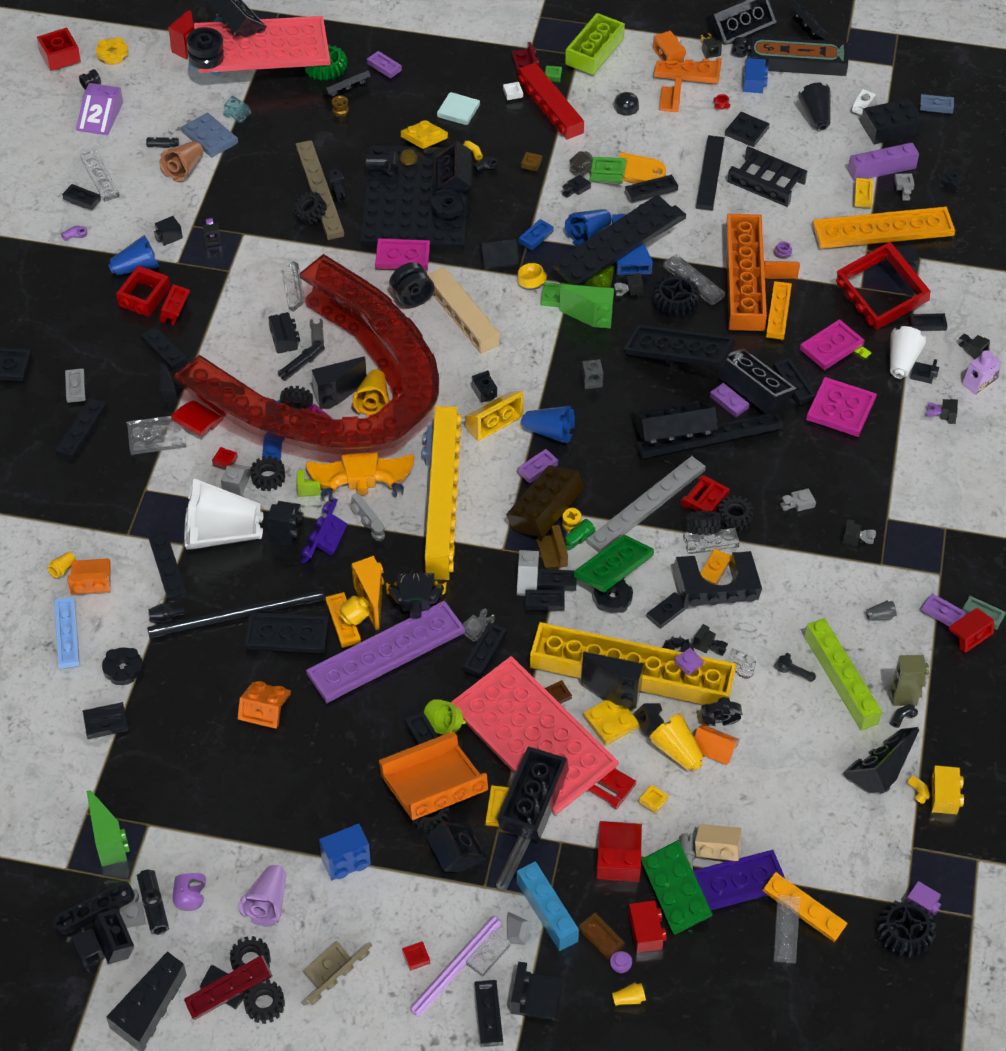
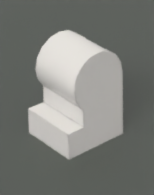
(862, 102)

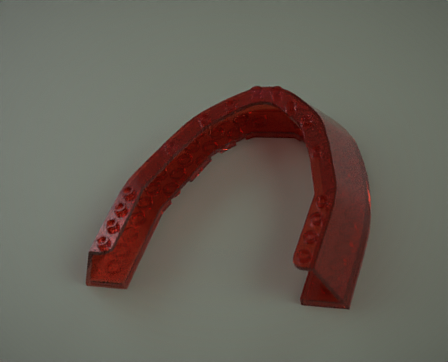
(383, 333)

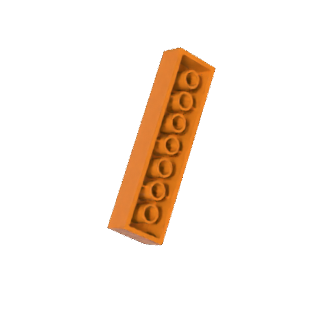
(745, 272)

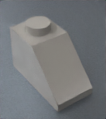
(236, 478)
(527, 571)

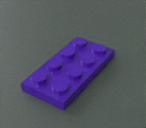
(738, 880)

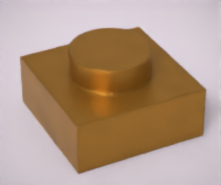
(531, 161)

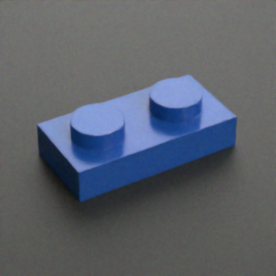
(536, 234)

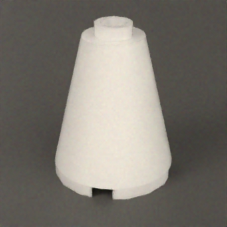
(904, 350)

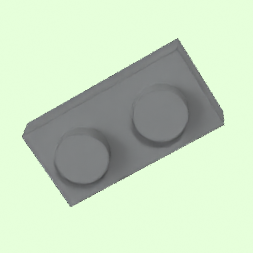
(75, 385)

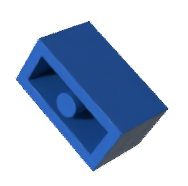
(755, 75)

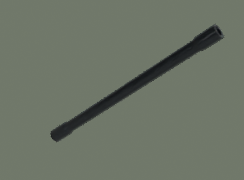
(164, 629)

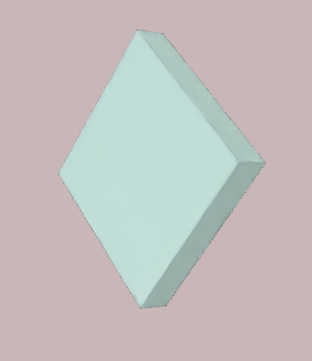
(458, 108)

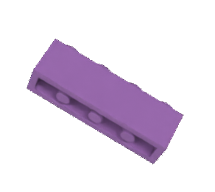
(883, 161)

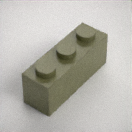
(909, 680)

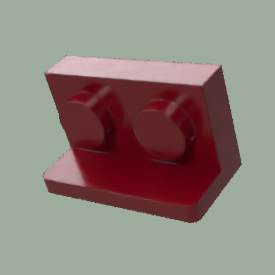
(524, 57)

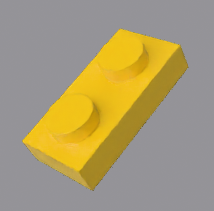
(863, 192)

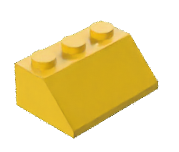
(495, 415)

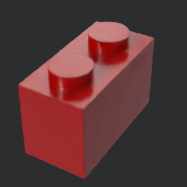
(646, 926)

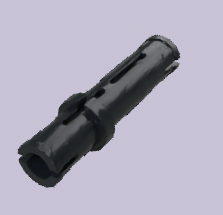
(306, 356)

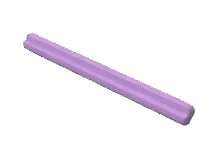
(453, 968)

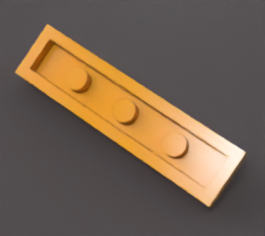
(778, 310)
(809, 910)

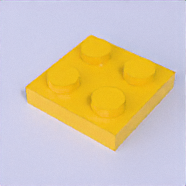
(424, 134)
(610, 721)

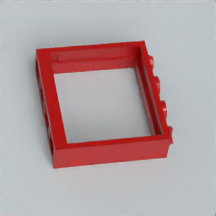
(902, 267)

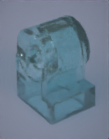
(236, 109)

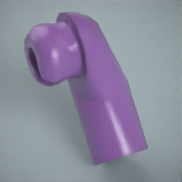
(75, 231)

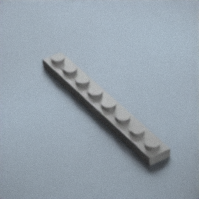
(646, 504)

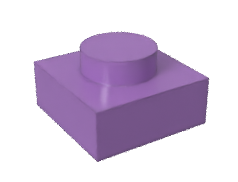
(688, 661)

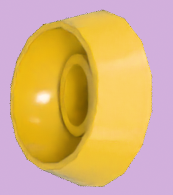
(531, 275)

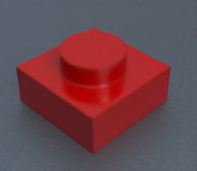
(224, 458)
(416, 955)

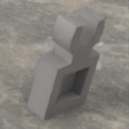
(133, 912)

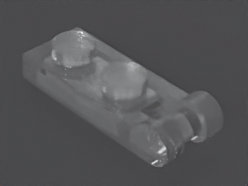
(722, 540)

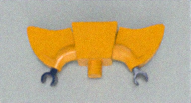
(361, 473)

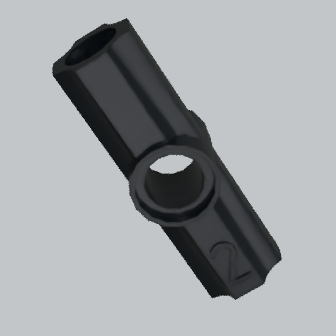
(154, 912)

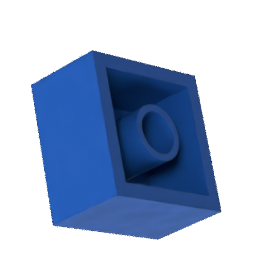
(345, 852)

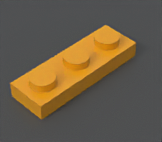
(346, 633)

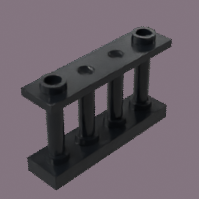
(762, 187)

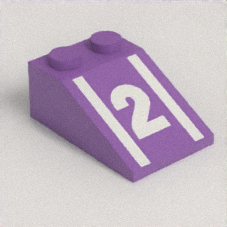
(99, 109)

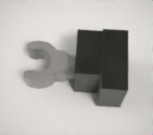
(634, 285)
(853, 532)

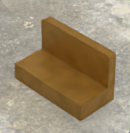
(553, 549)

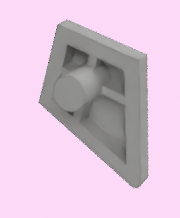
(518, 929)

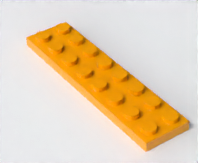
(883, 227)

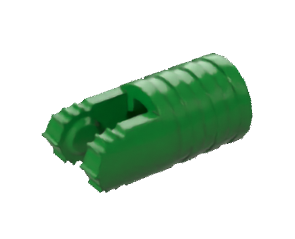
(579, 534)

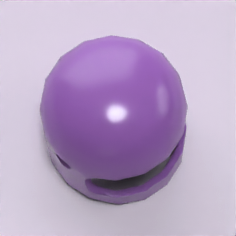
(185, 896)

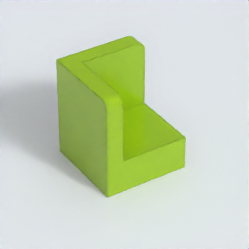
(307, 487)

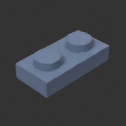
(937, 103)
(428, 440)

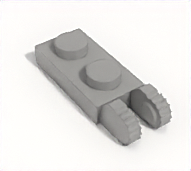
(368, 517)

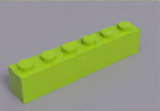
(843, 674)

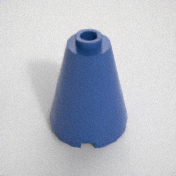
(586, 224)
(136, 254)
(550, 422)

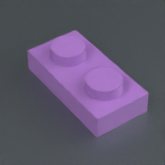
(384, 64)
(729, 400)
(535, 466)
(942, 610)

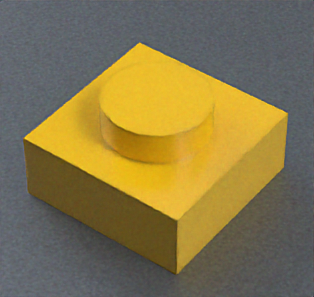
(653, 799)

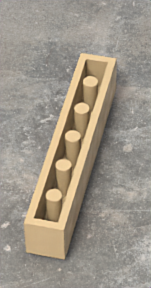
(464, 311)

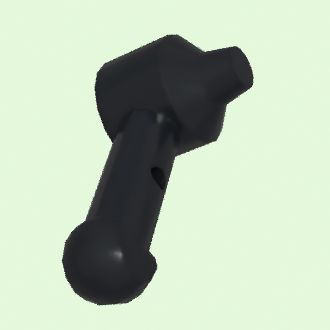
(785, 664)

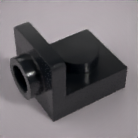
(924, 372)

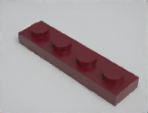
(228, 987)

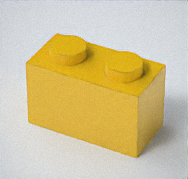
(946, 790)

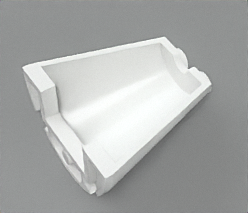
(219, 517)

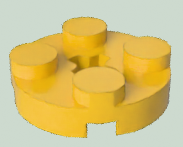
(105, 47)

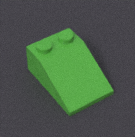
(588, 304)
(108, 836)

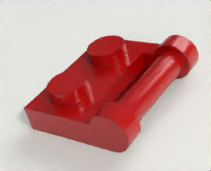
(709, 499)
(617, 783)

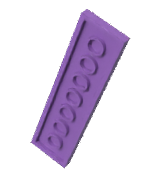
(385, 652)

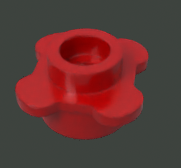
(721, 101)

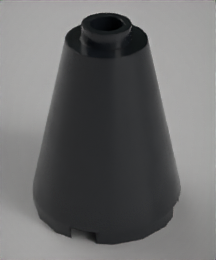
(817, 104)

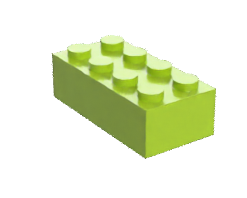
(595, 44)

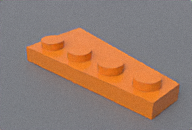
(700, 71)

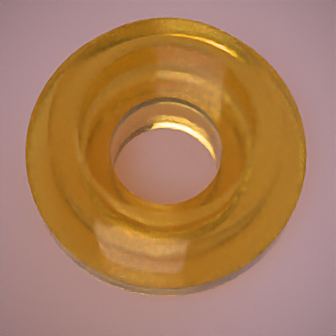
(408, 157)

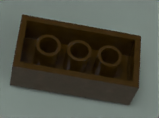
(545, 501)

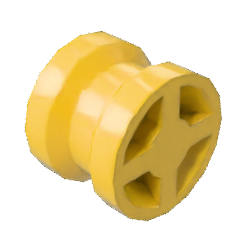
(568, 515)

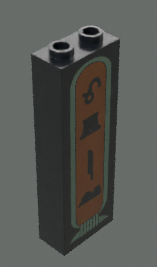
(801, 55)

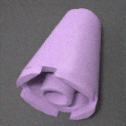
(265, 897)

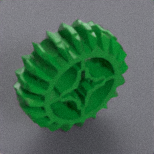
(337, 66)

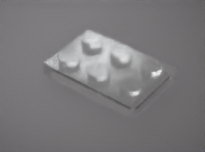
(155, 435)

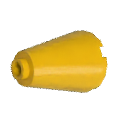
(371, 394)
(678, 743)

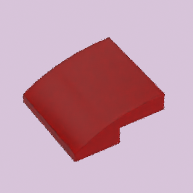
(196, 417)

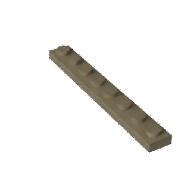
(317, 183)

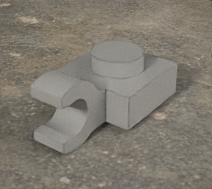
(905, 183)
(800, 499)

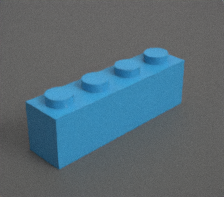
(547, 906)

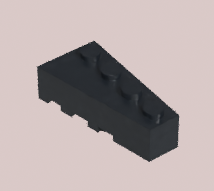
(147, 1002)

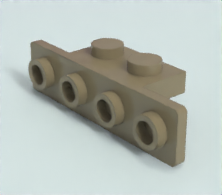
(329, 967)

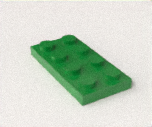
(613, 563)
(676, 887)

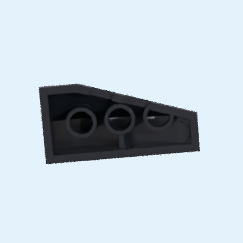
(884, 763)

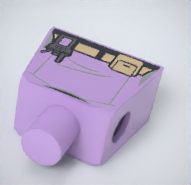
(984, 367)

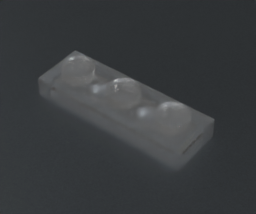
(293, 286)
(786, 929)

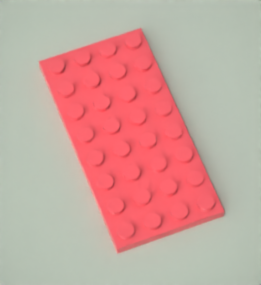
(281, 45)
(516, 712)

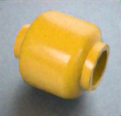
(355, 610)

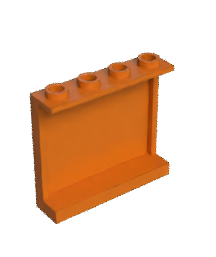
(432, 776)

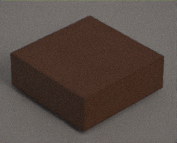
(559, 692)

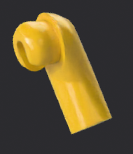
(475, 149)

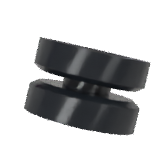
(205, 48)
(411, 285)

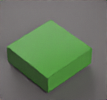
(553, 73)

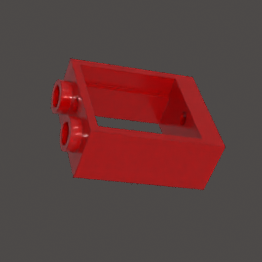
(148, 278)

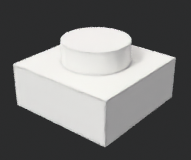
(512, 91)

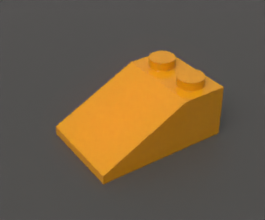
(368, 584)

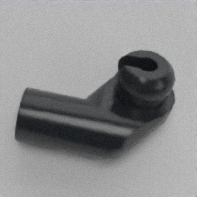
(907, 710)

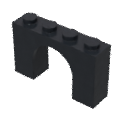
(697, 591)

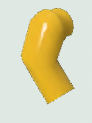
(921, 787)

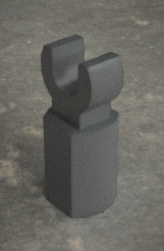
(317, 332)

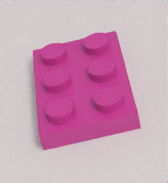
(397, 252)
(832, 344)

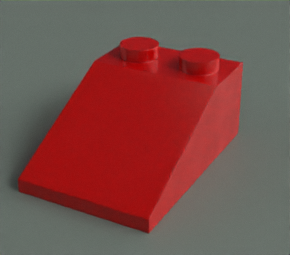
(619, 851)

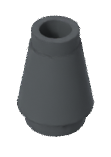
(882, 611)

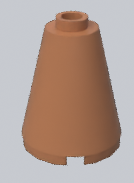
(180, 160)

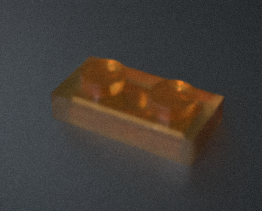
(601, 935)

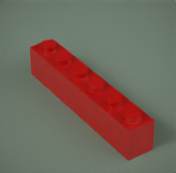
(551, 101)

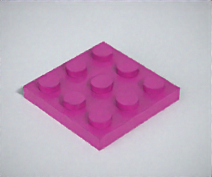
(841, 406)

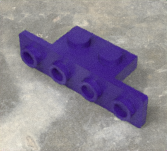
(327, 533)

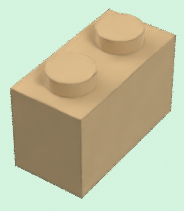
(718, 842)

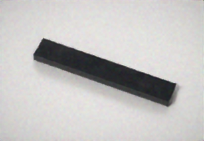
(710, 173)

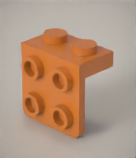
(90, 576)

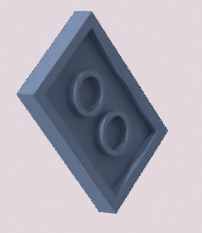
(210, 134)

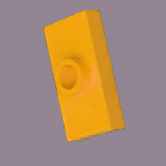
(715, 566)

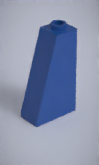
(636, 261)

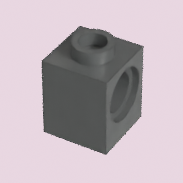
(592, 374)

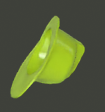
(444, 716)

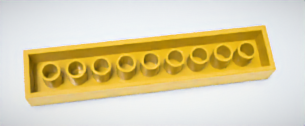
(443, 492)
(562, 649)

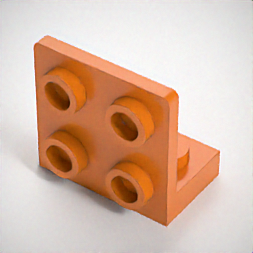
(262, 704)

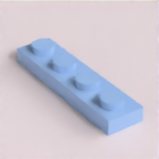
(66, 632)

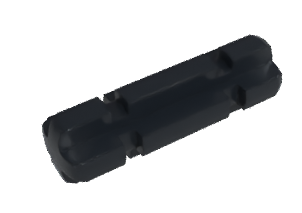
(162, 142)

